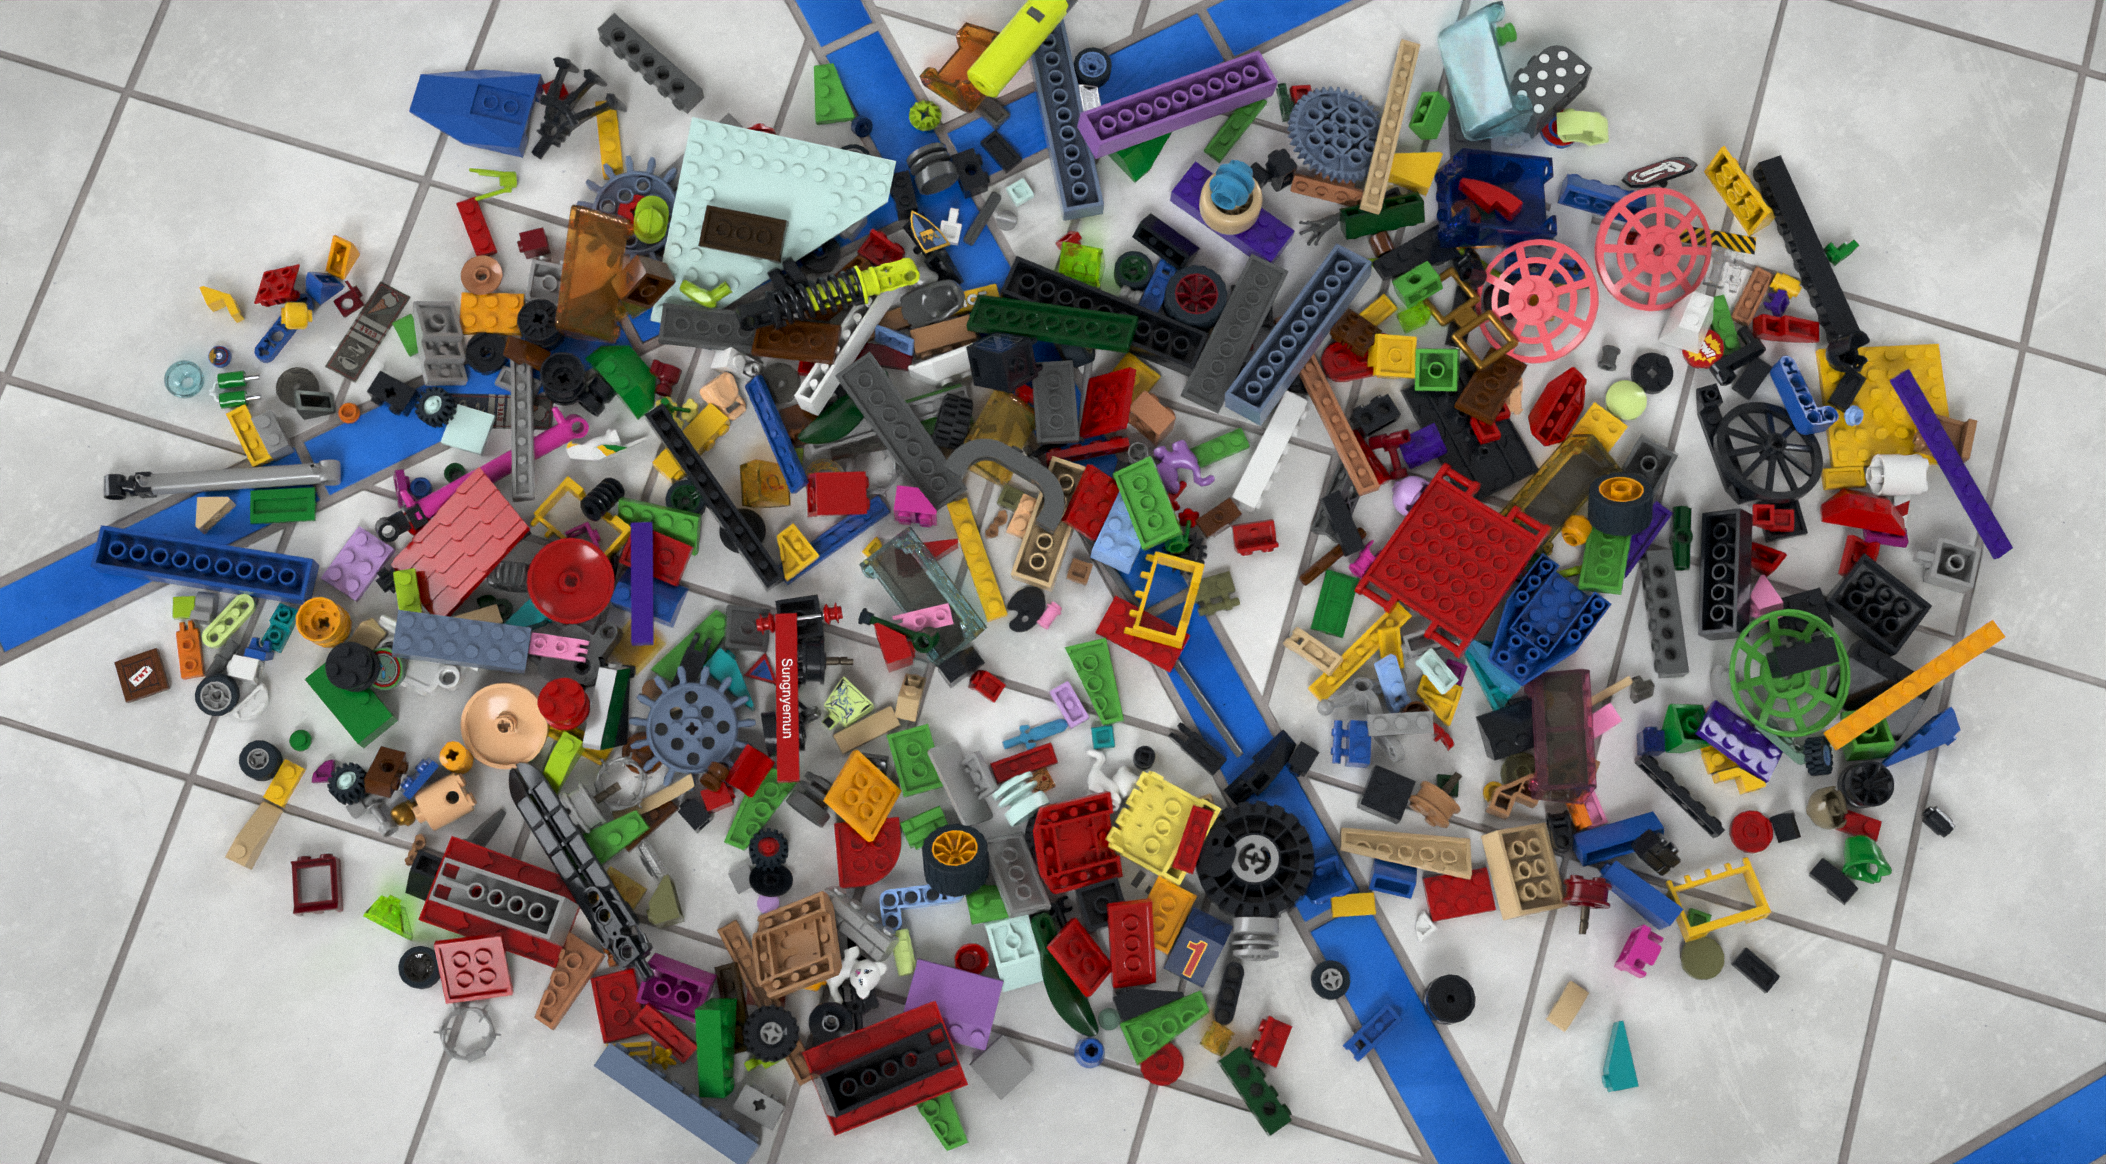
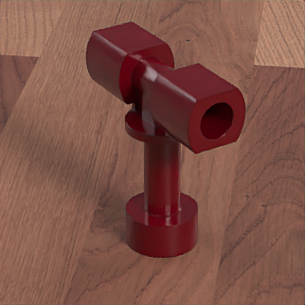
(1391, 444)

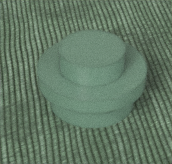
(1109, 1019)

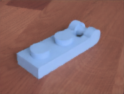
(1392, 683)

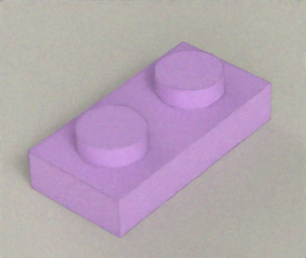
(1069, 705)

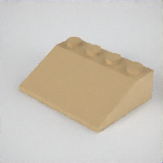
(1523, 870)

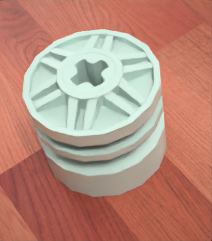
(1020, 798)

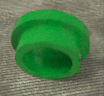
(300, 740)

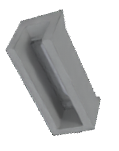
(1416, 644)

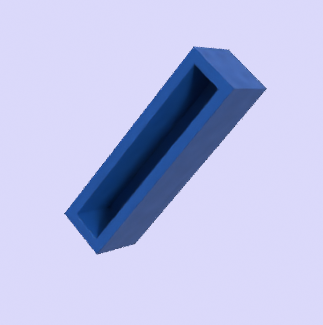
(1613, 839)

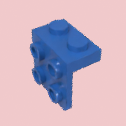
(1327, 881)

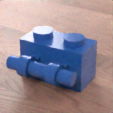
(1357, 744)

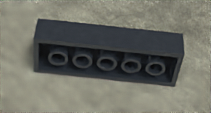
(1725, 574)

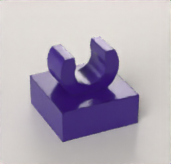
(1779, 303)

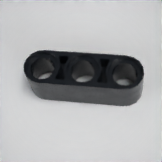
(1233, 984)

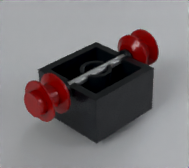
(808, 616)

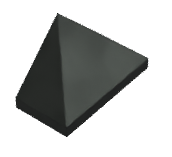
(313, 404)

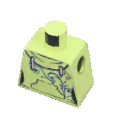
(846, 705)

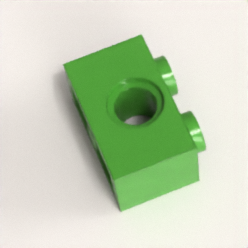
(1417, 284)

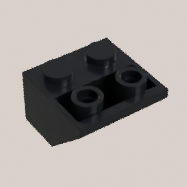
(422, 874)

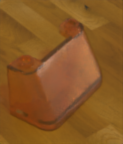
(952, 79)

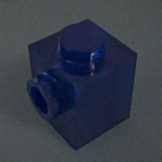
(1650, 742)

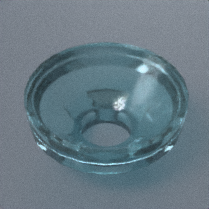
(177, 373)

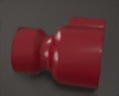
(668, 376)

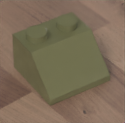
(665, 905)

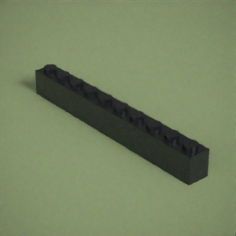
(1805, 248)
(714, 497)

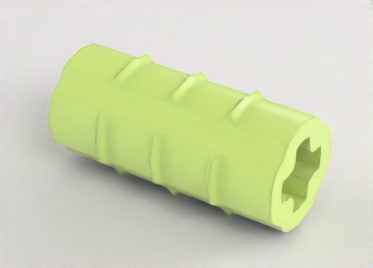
(904, 954)

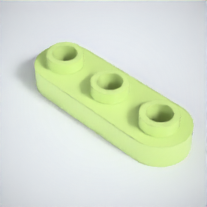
(232, 611)

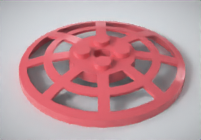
(1643, 248)
(1548, 299)

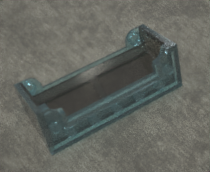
(919, 582)

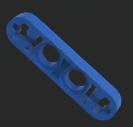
(278, 327)

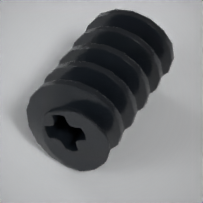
(602, 498)

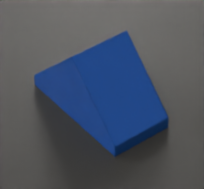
(322, 286)

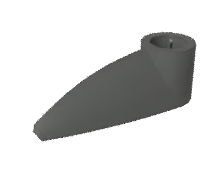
(487, 829)

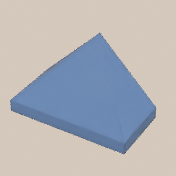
(894, 339)

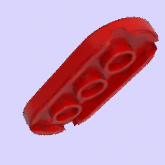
(1343, 365)

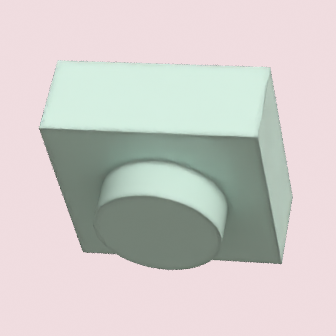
(1019, 192)

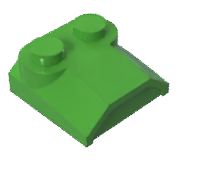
(985, 905)

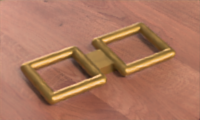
(1468, 320)

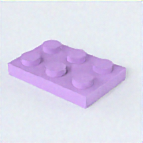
(358, 564)

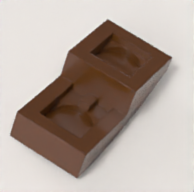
(525, 352)

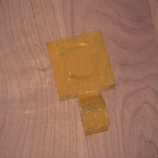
(629, 309)

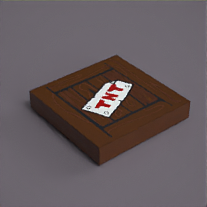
(142, 675)

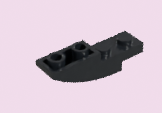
(1264, 770)

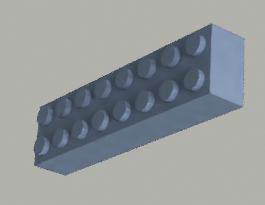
(677, 1105)

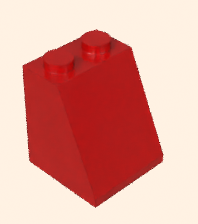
(837, 494)

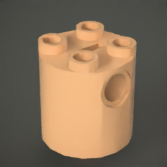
(437, 807)

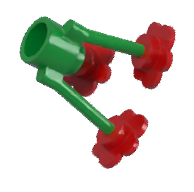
(1187, 519)

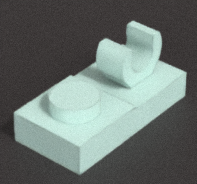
(1436, 671)

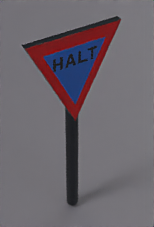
(762, 671)

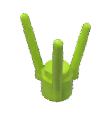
(506, 179)

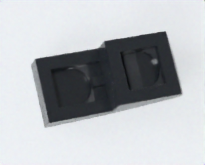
(1834, 881)

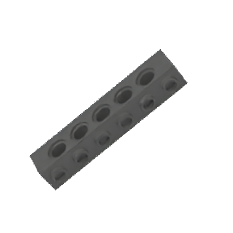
(616, 28)
(1663, 561)

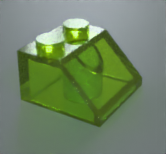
(1082, 263)

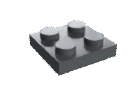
(742, 629)

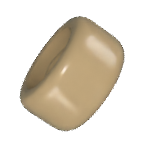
(1230, 221)

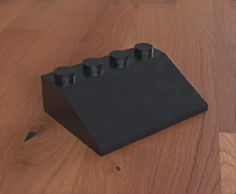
(1876, 606)
(1872, 675)

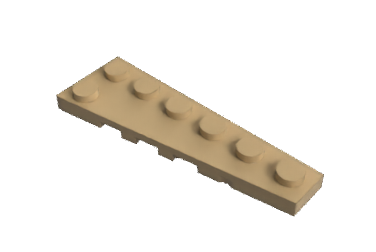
(1421, 851)

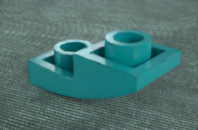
(280, 627)

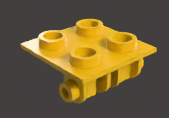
(1601, 425)

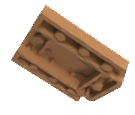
(796, 946)

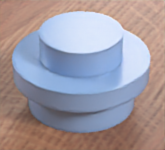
(1853, 415)

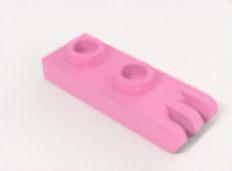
(928, 617)
(557, 647)

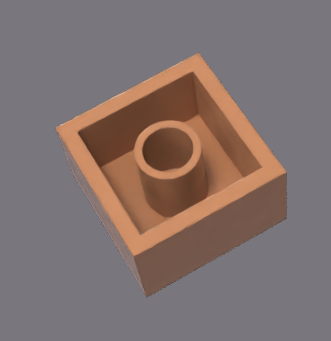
(1151, 418)

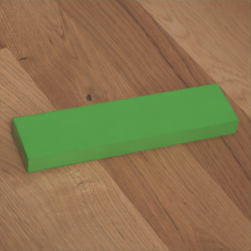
(1233, 130)

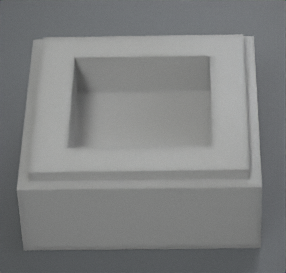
(740, 878)

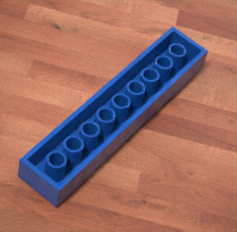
(204, 565)

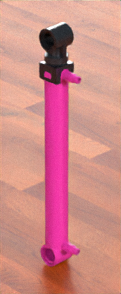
(420, 511)

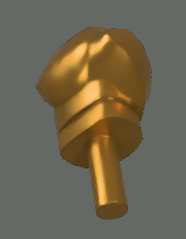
(403, 813)

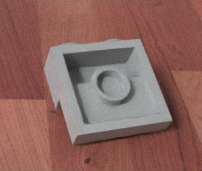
(544, 279)

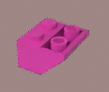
(913, 507)

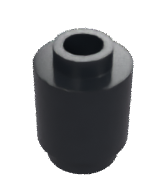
(1938, 821)

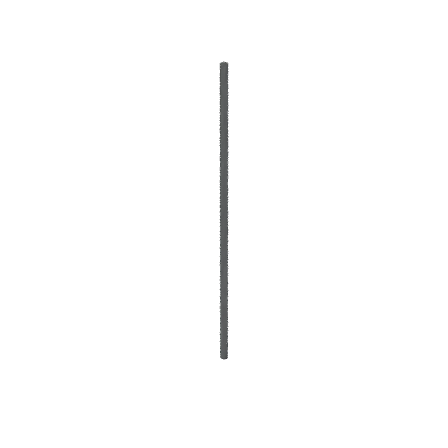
(1178, 666)

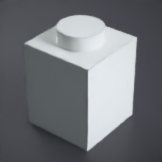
(245, 669)

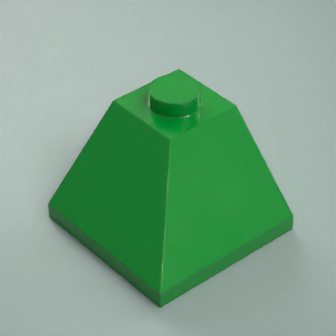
(1681, 727)

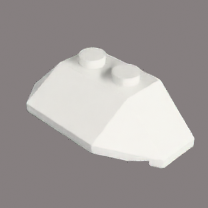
(943, 368)

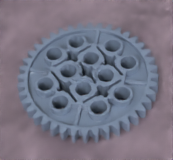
(1327, 143)

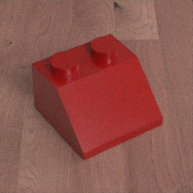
(894, 647)

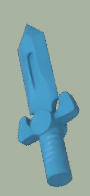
(1036, 733)

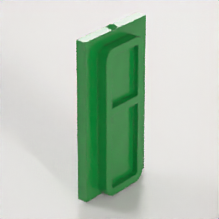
(283, 505)
(1334, 603)

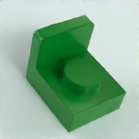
(1836, 255)

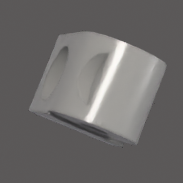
(205, 608)

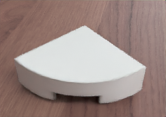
(1424, 927)

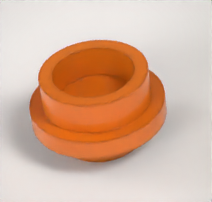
(349, 413)

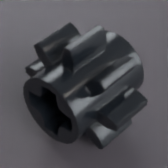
(386, 580)

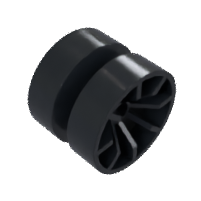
(1866, 784)

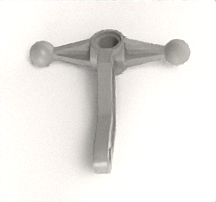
(1364, 694)

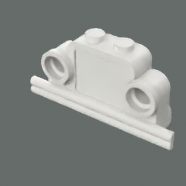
(424, 675)

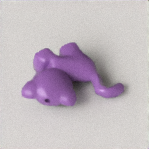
(1179, 458)

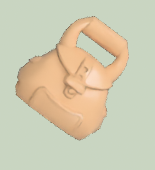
(722, 393)

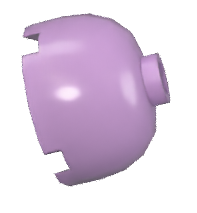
(1407, 493)

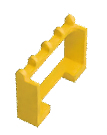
(577, 491)
(1178, 563)
(1749, 916)

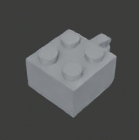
(1949, 564)

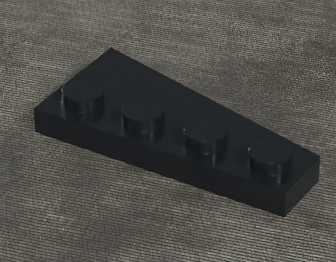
(1414, 253)

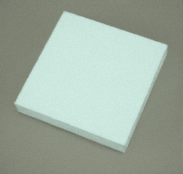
(468, 430)

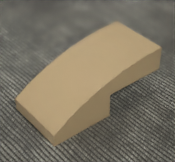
(1567, 1006)

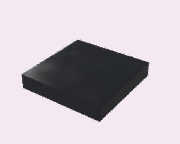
(1799, 523)

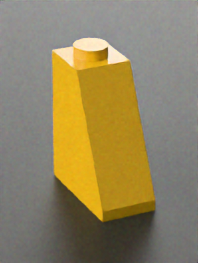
(1414, 170)

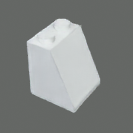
(1689, 322)

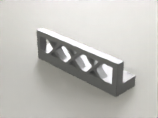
(1342, 482)

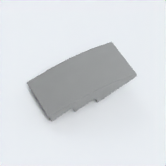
(439, 343)

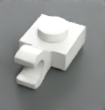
(951, 228)

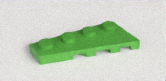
(666, 520)
(711, 627)
(1097, 675)
(616, 835)
(1160, 1026)
(944, 1120)

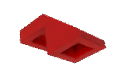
(1772, 519)

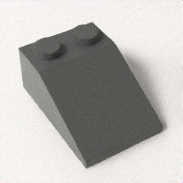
(1650, 461)

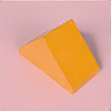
(341, 257)

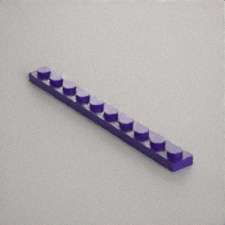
(1951, 464)

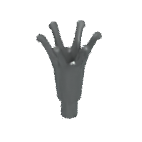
(1320, 226)

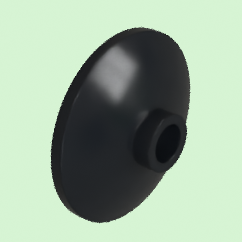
(769, 882)
(822, 1028)

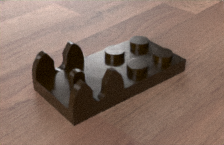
(743, 233)

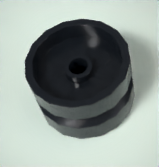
(793, 276)
(1454, 988)

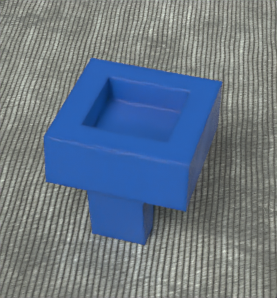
(257, 652)

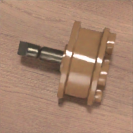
(1435, 802)

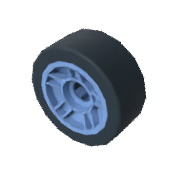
(1099, 61)

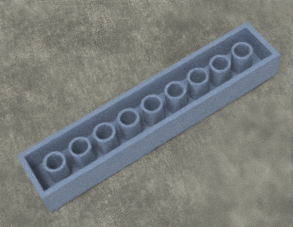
(1060, 112)
(1298, 334)

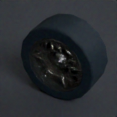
(409, 967)

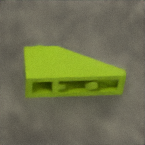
(563, 759)

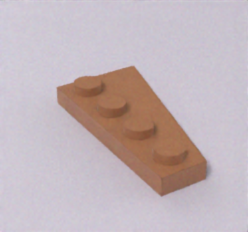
(573, 971)

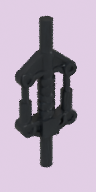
(857, 1006)

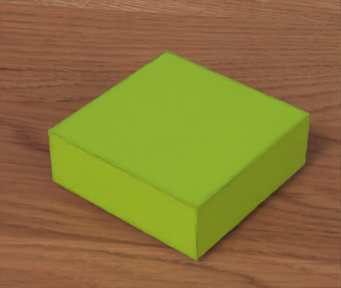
(182, 607)

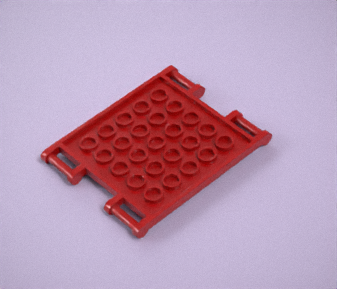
(1452, 559)

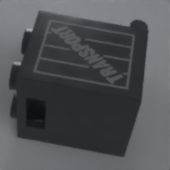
(1003, 361)

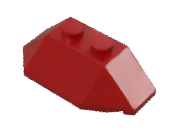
(1558, 407)
(1863, 511)

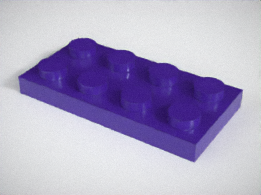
(1739, 741)

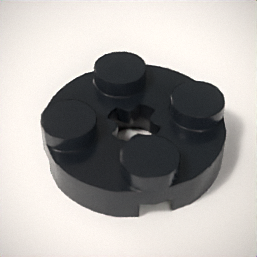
(826, 262)
(475, 349)
(1658, 363)

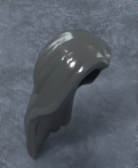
(932, 303)

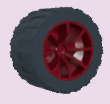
(1195, 297)

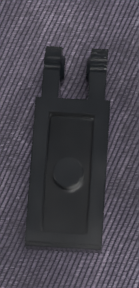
(693, 661)
(1199, 750)

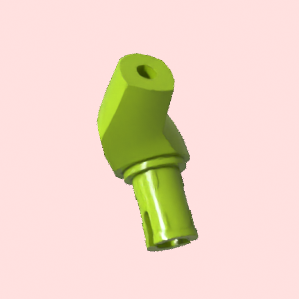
(704, 297)

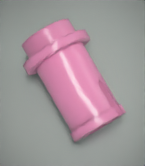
(1049, 615)

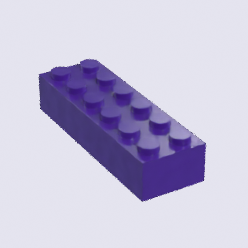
(1264, 239)

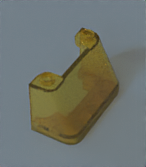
(1004, 420)

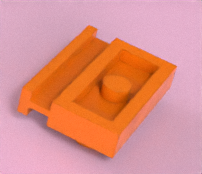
(1579, 816)

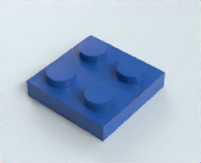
(412, 784)

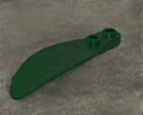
(834, 422)
(1061, 989)

